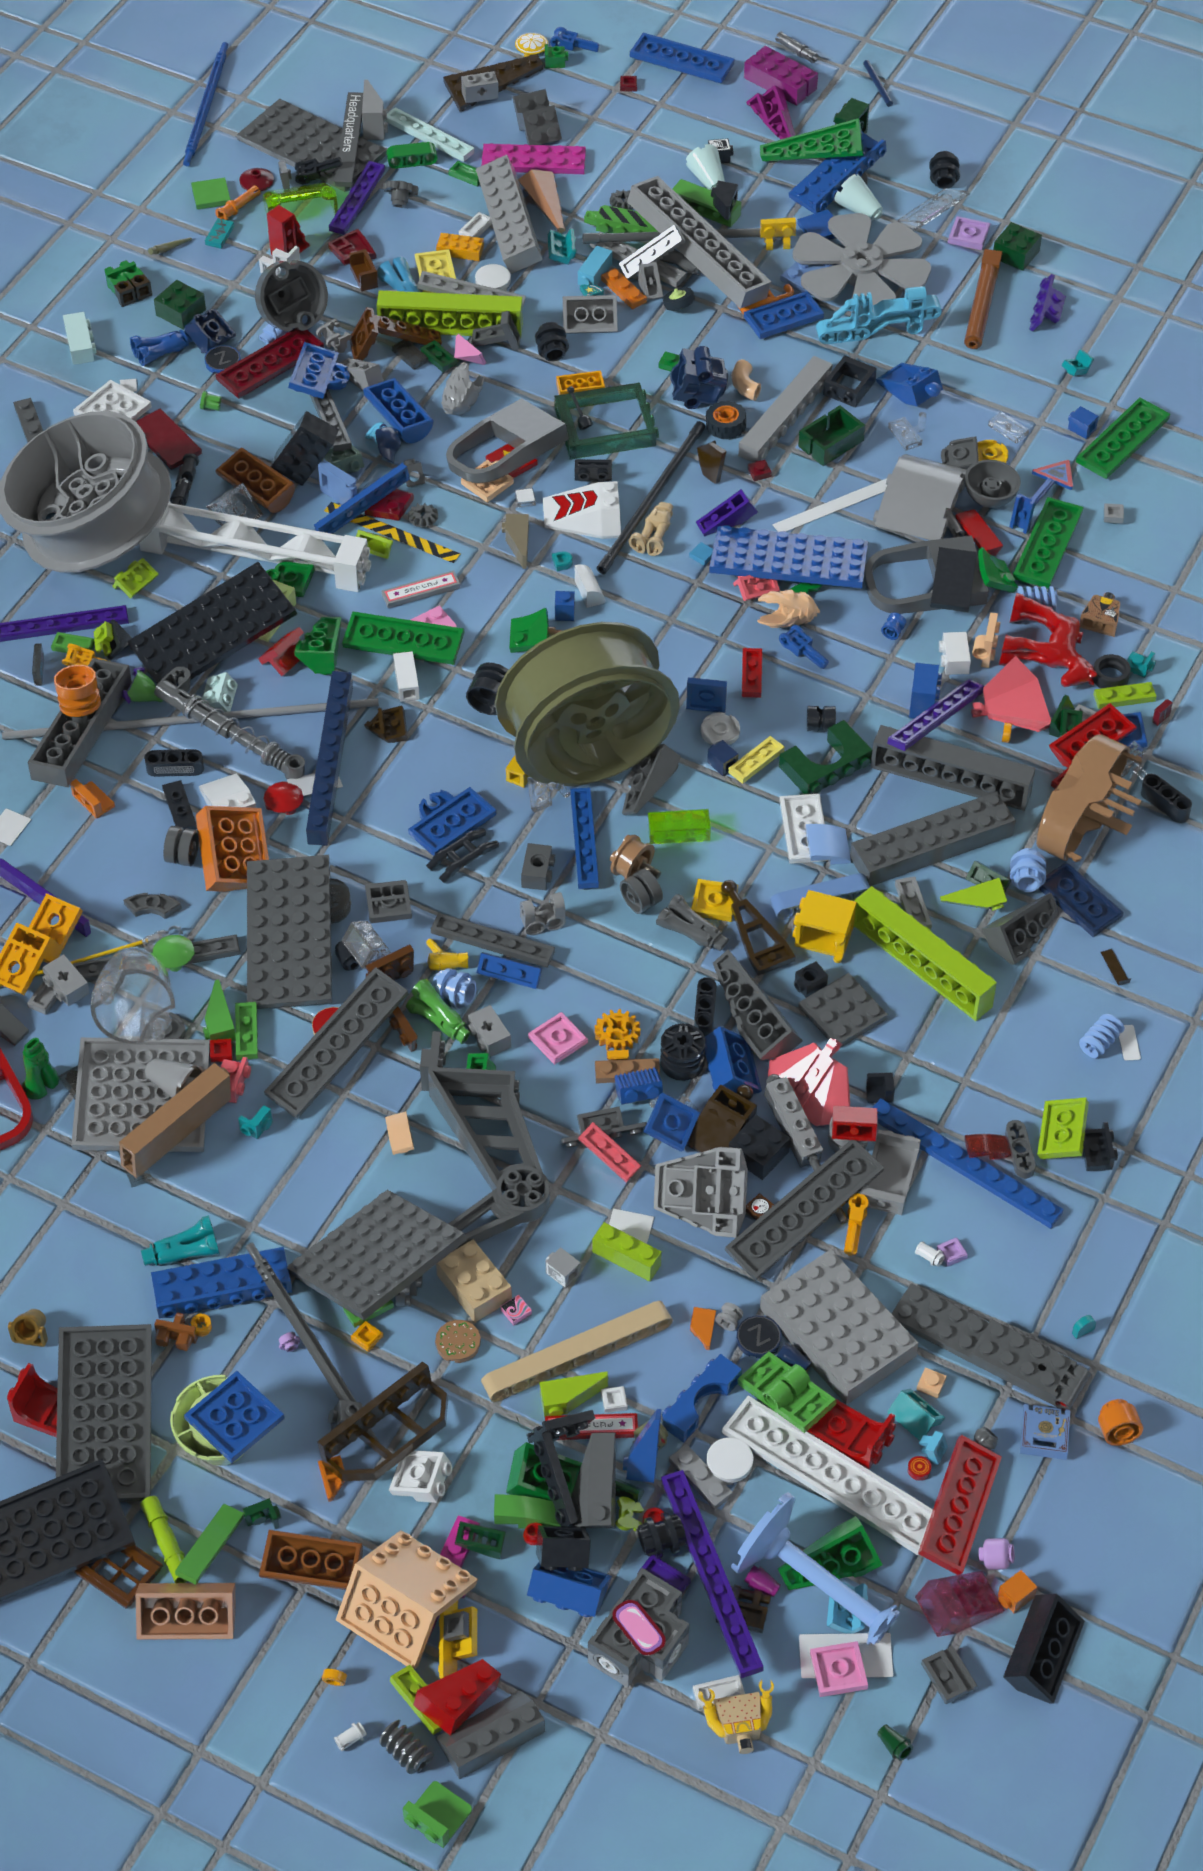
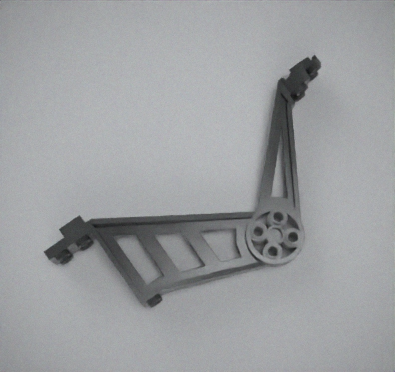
(521, 1182)

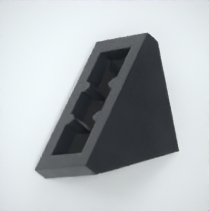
(119, 640)

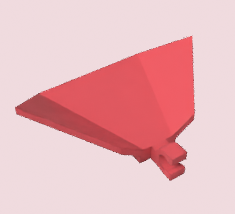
(1014, 698)
(816, 1079)

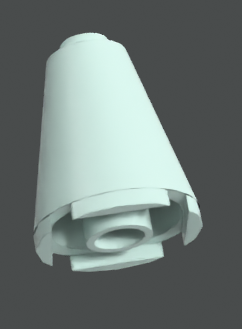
(706, 165)
(858, 198)

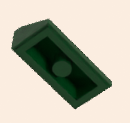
(1056, 720)
(628, 1490)

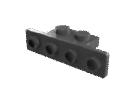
(608, 1120)

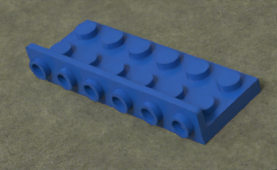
(821, 185)
(216, 1283)

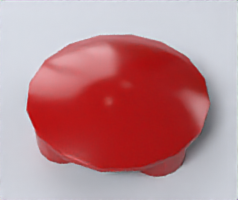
(283, 798)

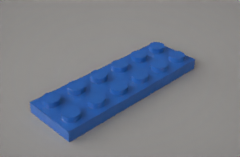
(682, 57)

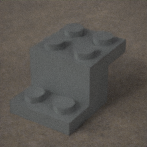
(537, 117)
(388, 901)

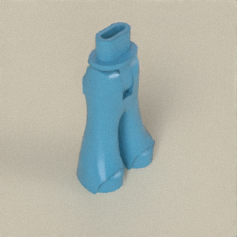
(390, 274)

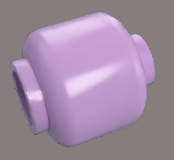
(997, 1553)

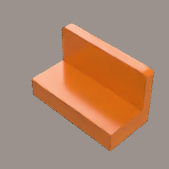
(92, 798)

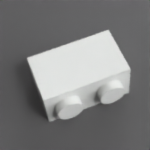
(955, 653)

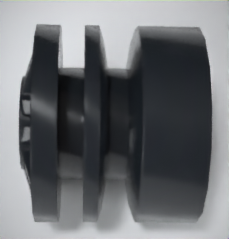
(484, 687)
(682, 1052)

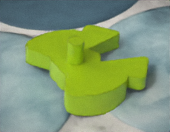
(627, 1507)

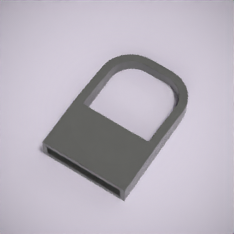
(519, 425)
(919, 551)

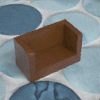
(363, 270)

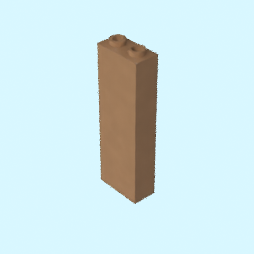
(175, 1120)

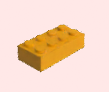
(461, 246)
(580, 382)

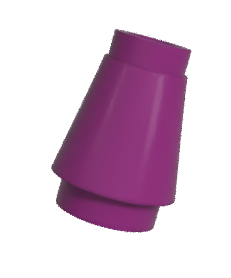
(761, 1580)

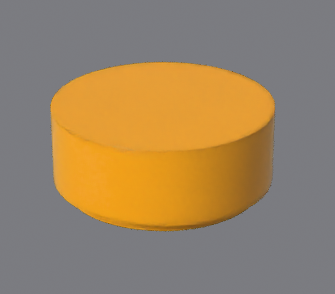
(1007, 732)
(334, 1677)

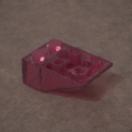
(958, 1602)

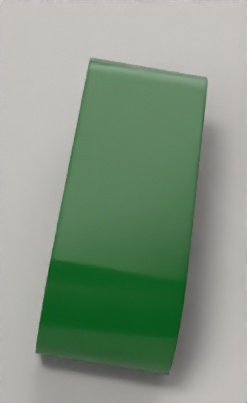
(411, 155)

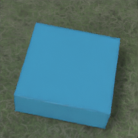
(701, 553)

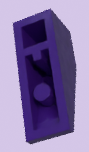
(730, 513)

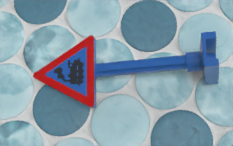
(1056, 473)

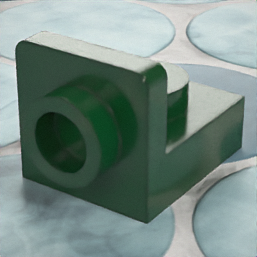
(259, 1512)

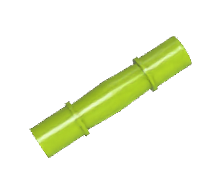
(163, 1534)

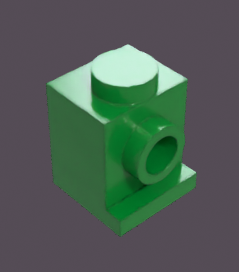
(555, 56)
(480, 1061)

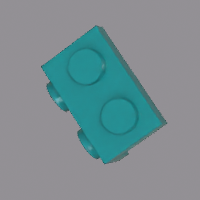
(561, 246)

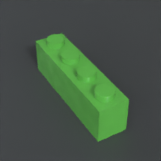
(702, 202)

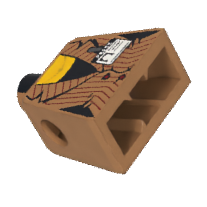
(1101, 614)

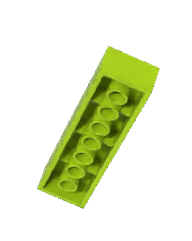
(449, 312)
(924, 953)

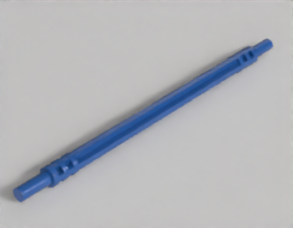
(205, 104)

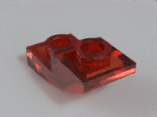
(987, 1144)

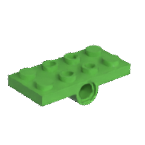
(787, 1391)

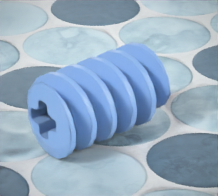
(1043, 597)
(1101, 1035)

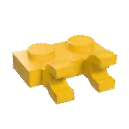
(777, 228)

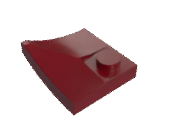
(350, 243)
(391, 506)

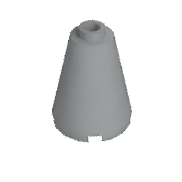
(172, 1075)

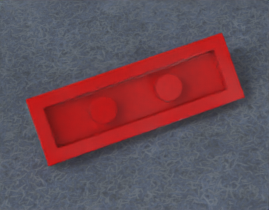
(752, 672)

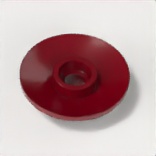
(256, 176)

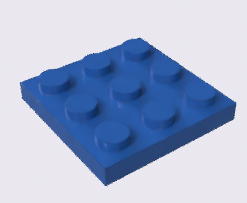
(234, 1416)

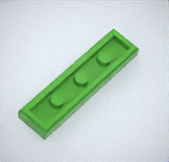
(209, 1544)

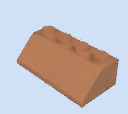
(185, 1611)

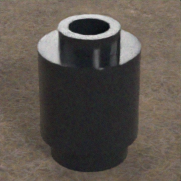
(345, 957)

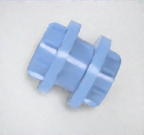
(1028, 870)
(455, 987)

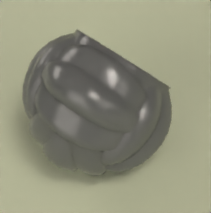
(985, 1438)

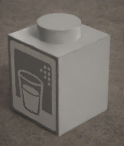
(562, 1267)

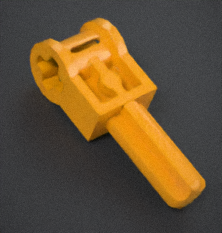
(78, 656)
(857, 1213)

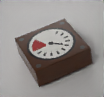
(758, 1206)

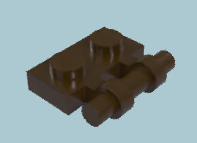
(752, 1613)

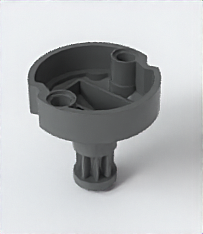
(291, 295)

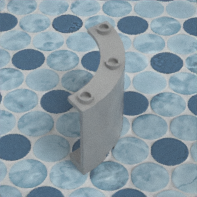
(920, 497)

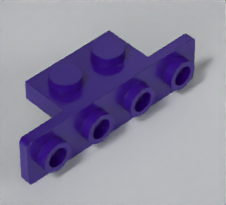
(1048, 304)

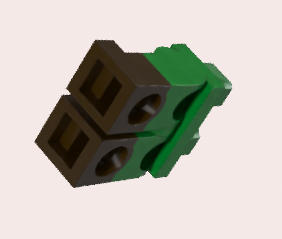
(128, 283)

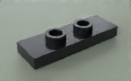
(179, 805)

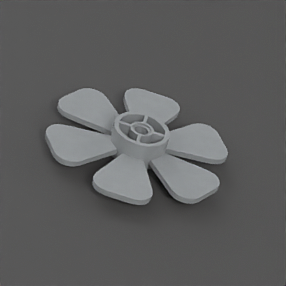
(860, 261)

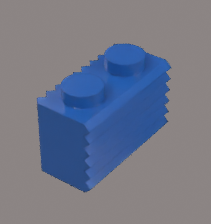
(638, 1086)

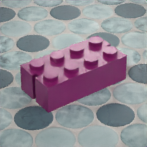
(773, 68)

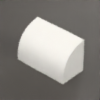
(588, 586)

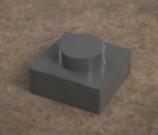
(456, 1626)

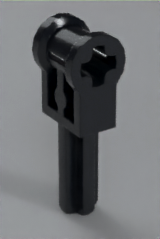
(312, 168)

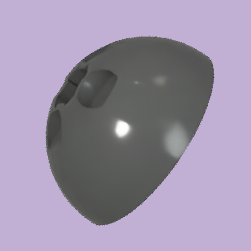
(992, 483)

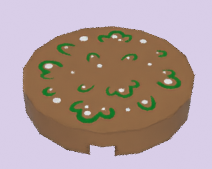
(458, 1341)

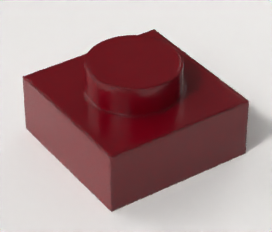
(759, 470)

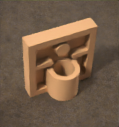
(491, 489)
(984, 644)

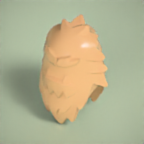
(792, 610)

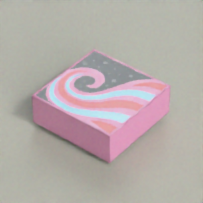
(516, 1310)

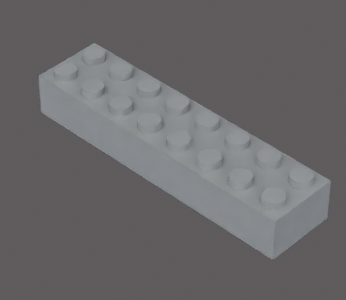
(509, 214)

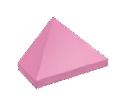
(467, 351)

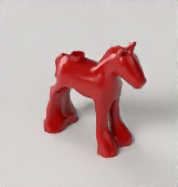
(1061, 646)

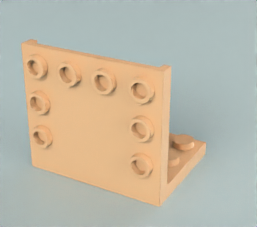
(400, 1594)

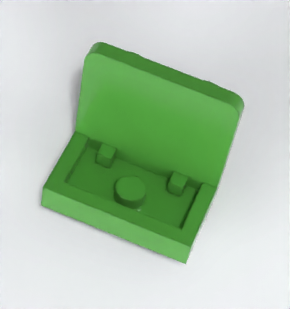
(437, 1813)

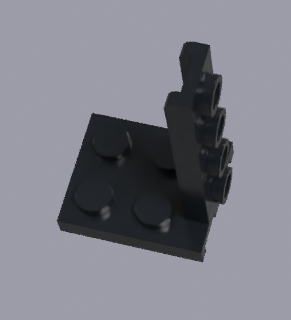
(550, 1465)

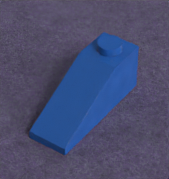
(643, 1453)

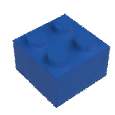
(924, 688)

